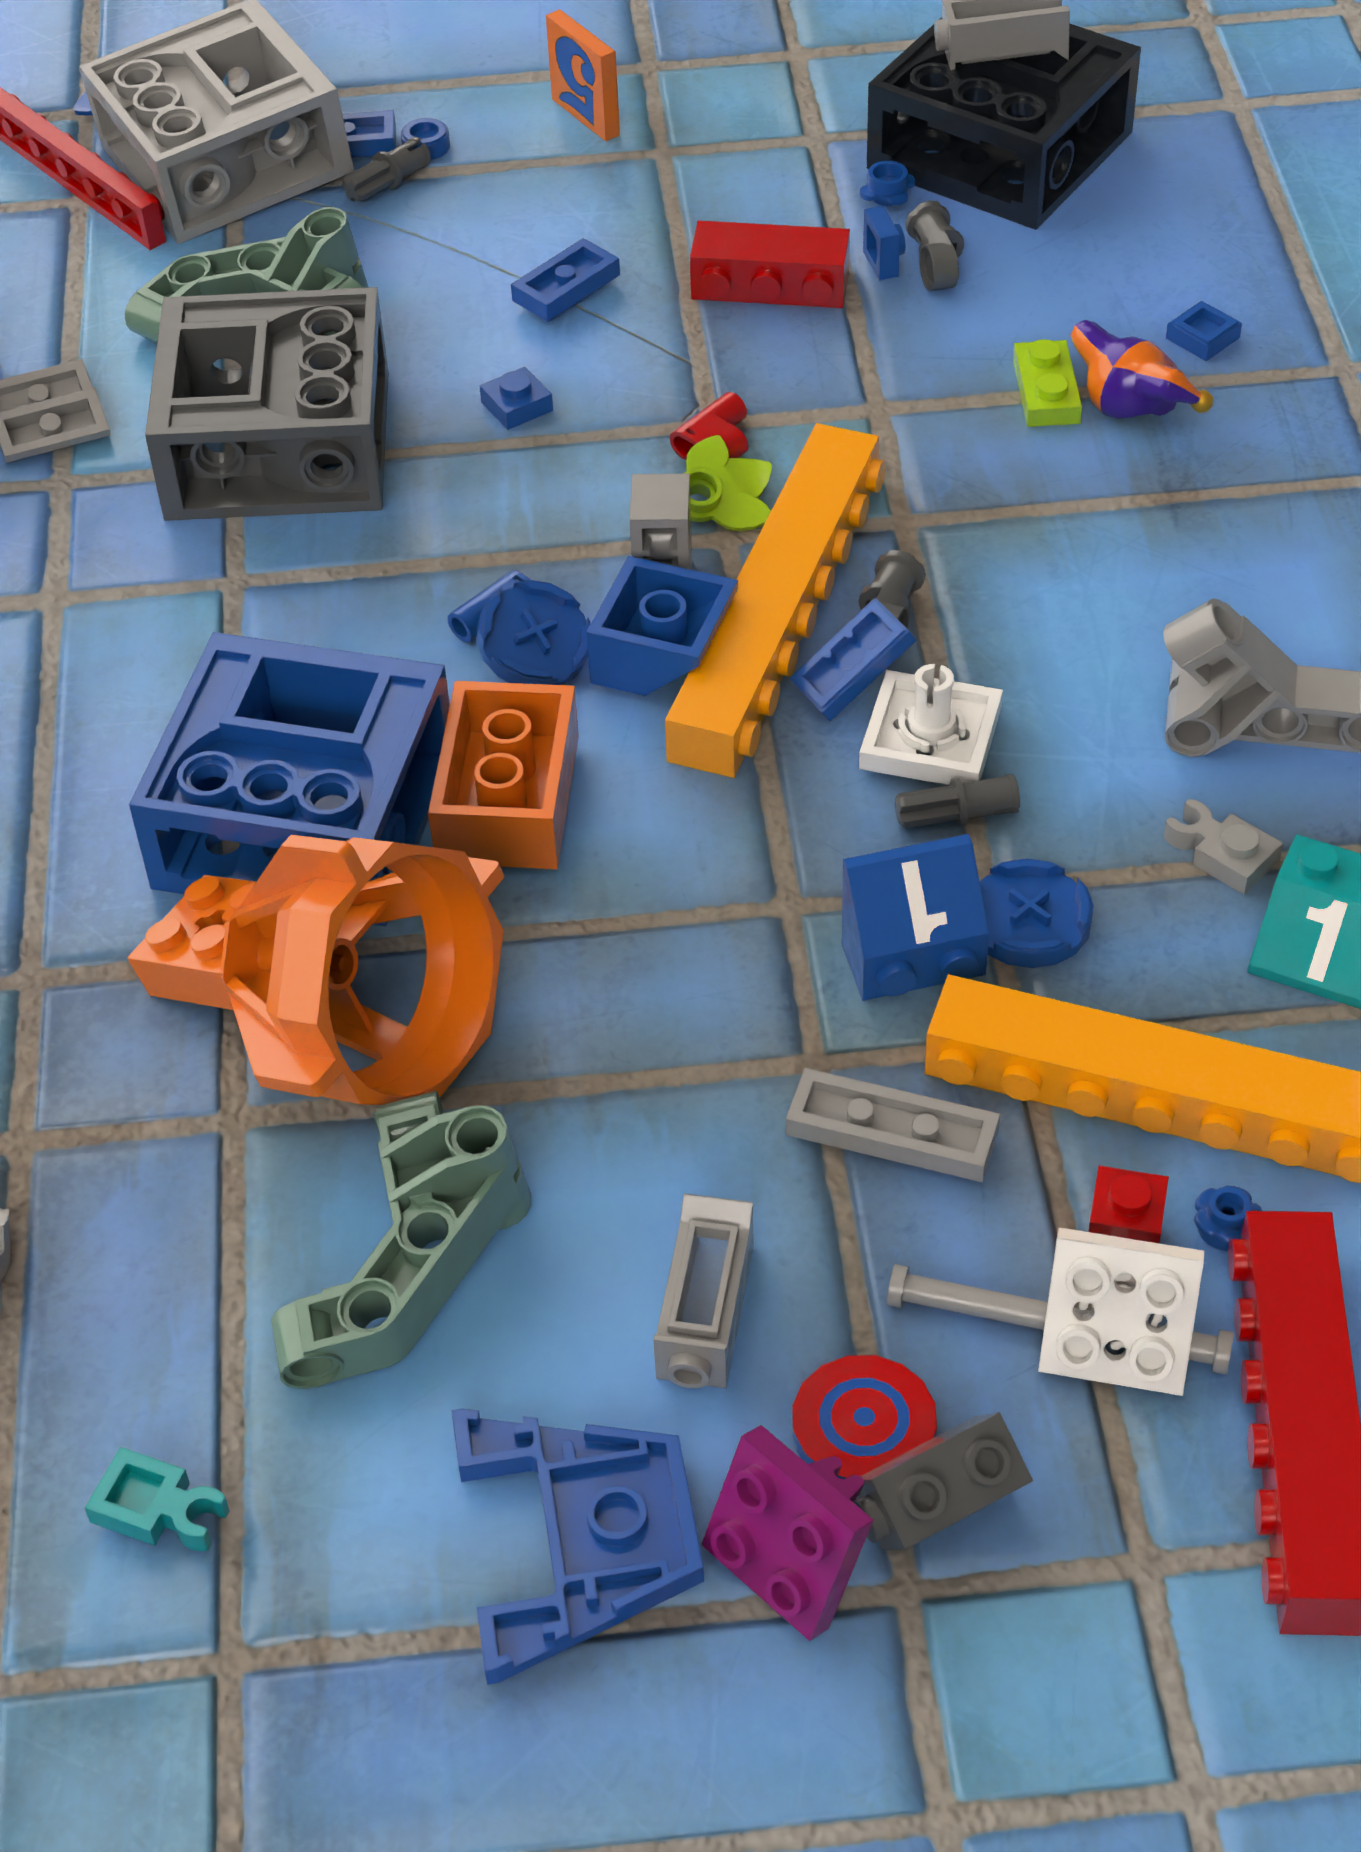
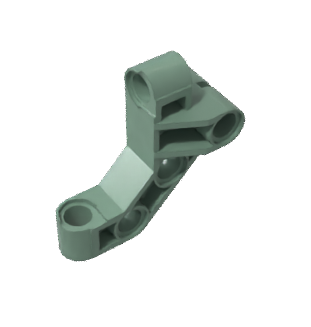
(312, 256)
(444, 1180)

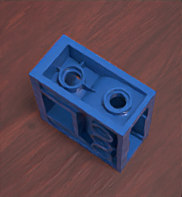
(288, 746)

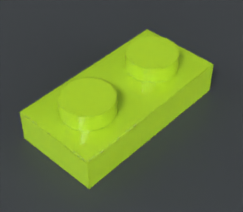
(1047, 383)

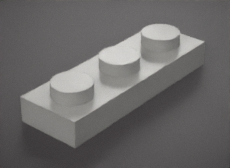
(893, 1124)

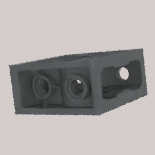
(270, 407)

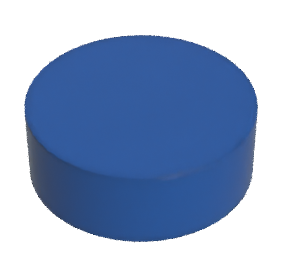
(431, 132)

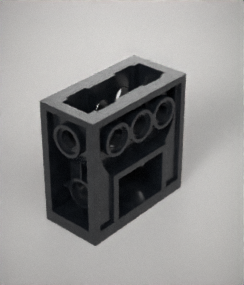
(969, 115)

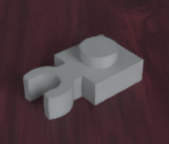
(1226, 850)

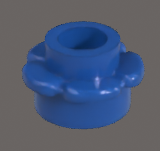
(1216, 1226)

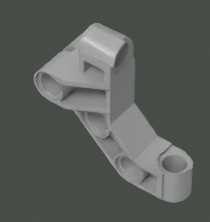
(1242, 687)

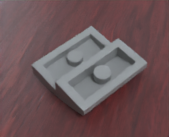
(49, 411)

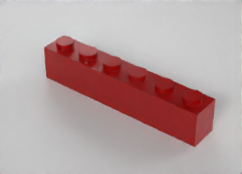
(1304, 1418)

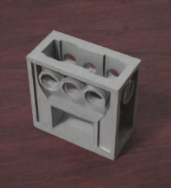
(186, 132)

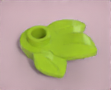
(728, 484)

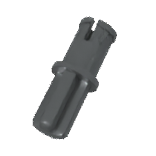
(386, 170)
(958, 801)

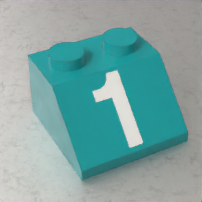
(1314, 923)

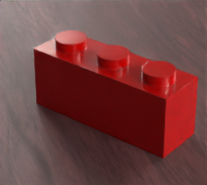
(770, 264)

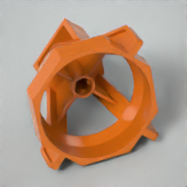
(288, 957)

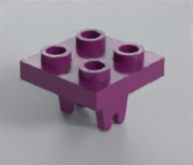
(788, 1529)

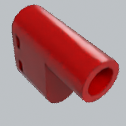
(715, 419)

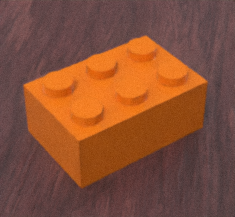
(505, 772)

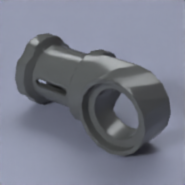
(938, 245)
(895, 580)

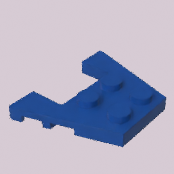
(613, 1526)

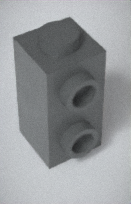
(941, 1482)

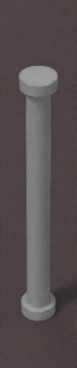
(1021, 1310)

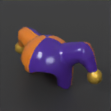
(1133, 375)

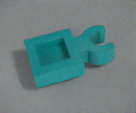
(147, 1495)

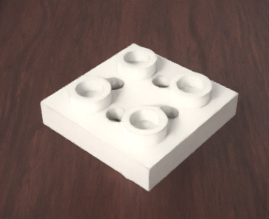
(931, 717)
(1124, 1285)

